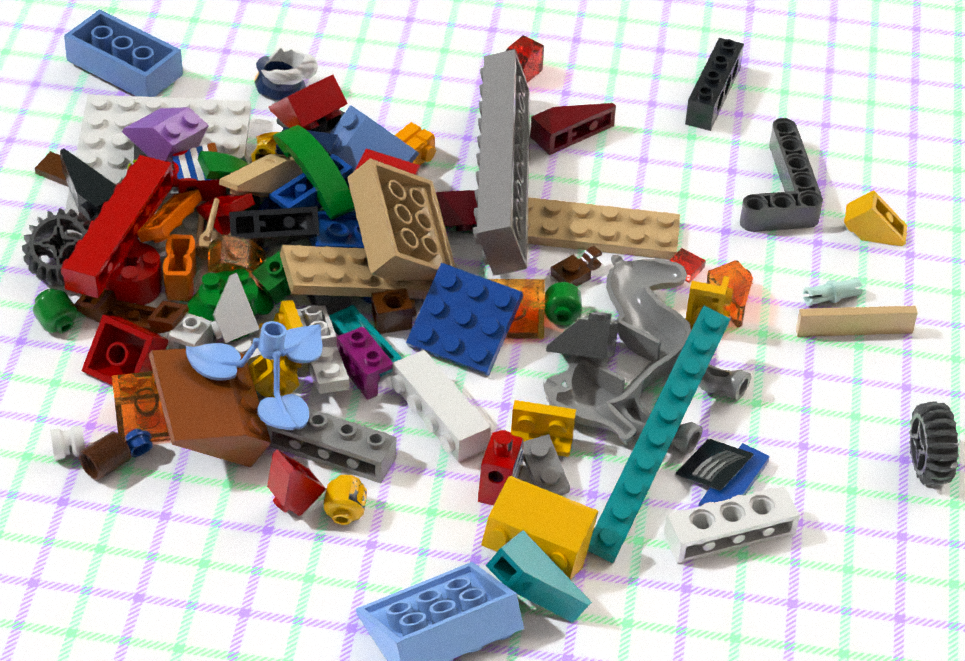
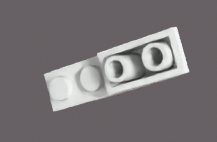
(327, 371)

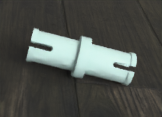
(832, 291)

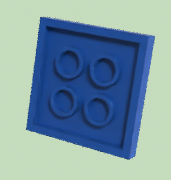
(465, 319)

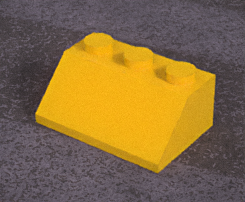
(550, 520)

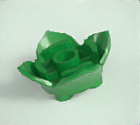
(207, 297)

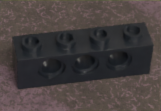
(714, 84)

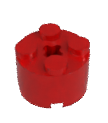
(138, 276)

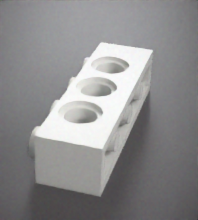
(731, 524)

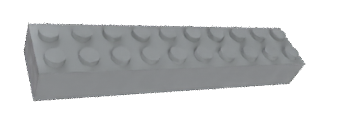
(503, 164)

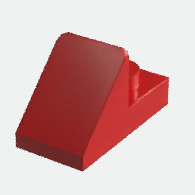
(227, 204)

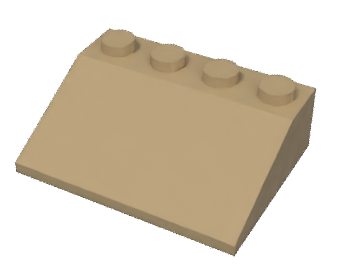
(399, 222)

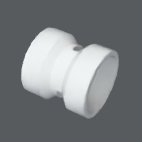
(67, 441)

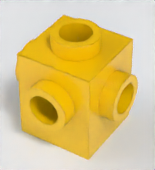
(263, 376)

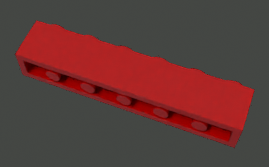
(116, 227)

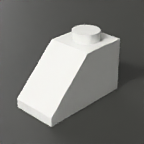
(233, 312)

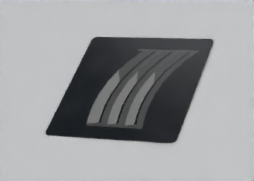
(714, 464)

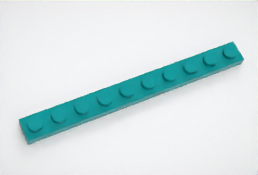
(657, 435)

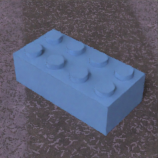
(123, 55)

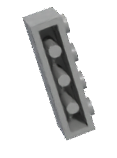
(339, 445)

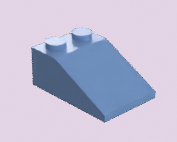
(360, 132)

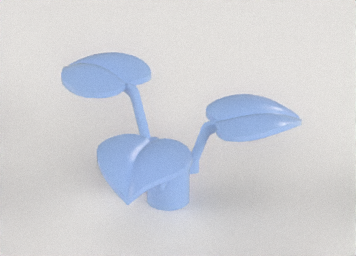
(299, 344)

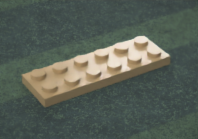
(605, 227)
(339, 273)

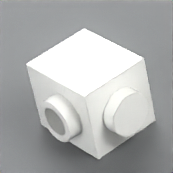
(191, 332)

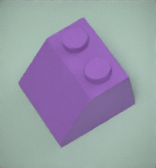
(167, 132)

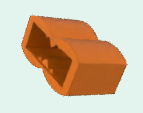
(179, 267)

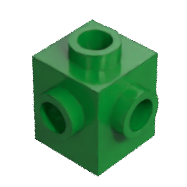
(272, 278)

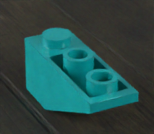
(537, 578)

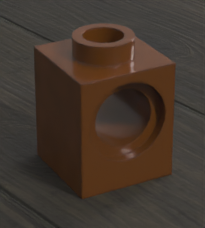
(392, 310)

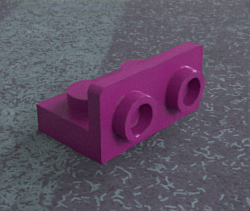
(363, 360)

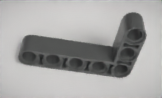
(801, 200)

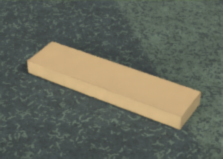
(856, 321)

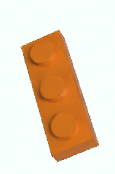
(169, 216)

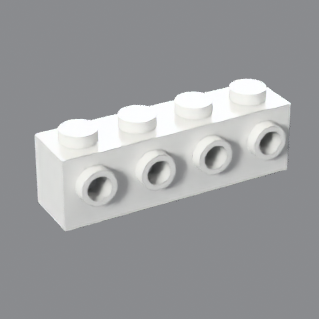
(440, 405)

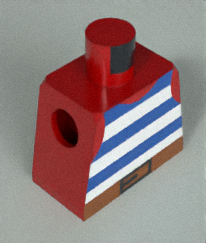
(189, 175)
(502, 455)

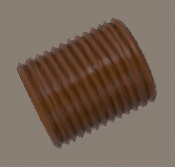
(104, 455)

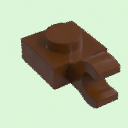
(577, 270)

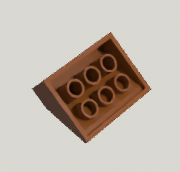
(207, 413)

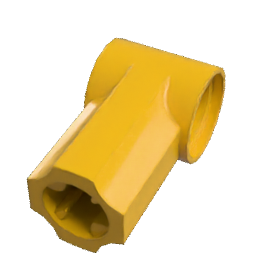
(265, 146)

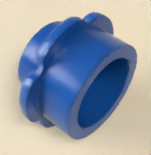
(139, 442)

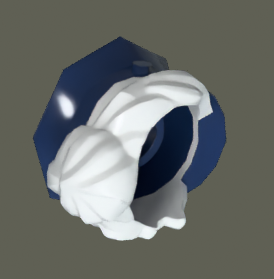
(284, 72)

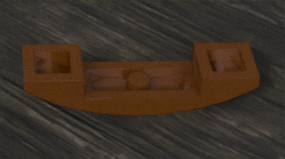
(157, 319)

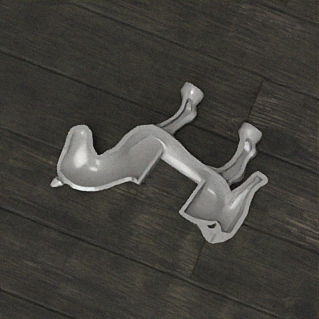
(651, 332)

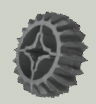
(48, 238)
(934, 443)

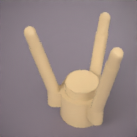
(209, 235)

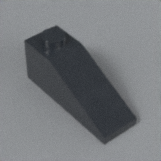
(86, 185)
(275, 226)

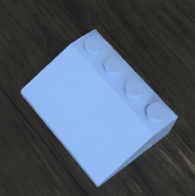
(443, 616)

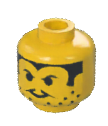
(345, 499)

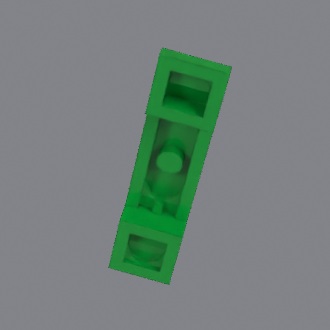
(319, 169)

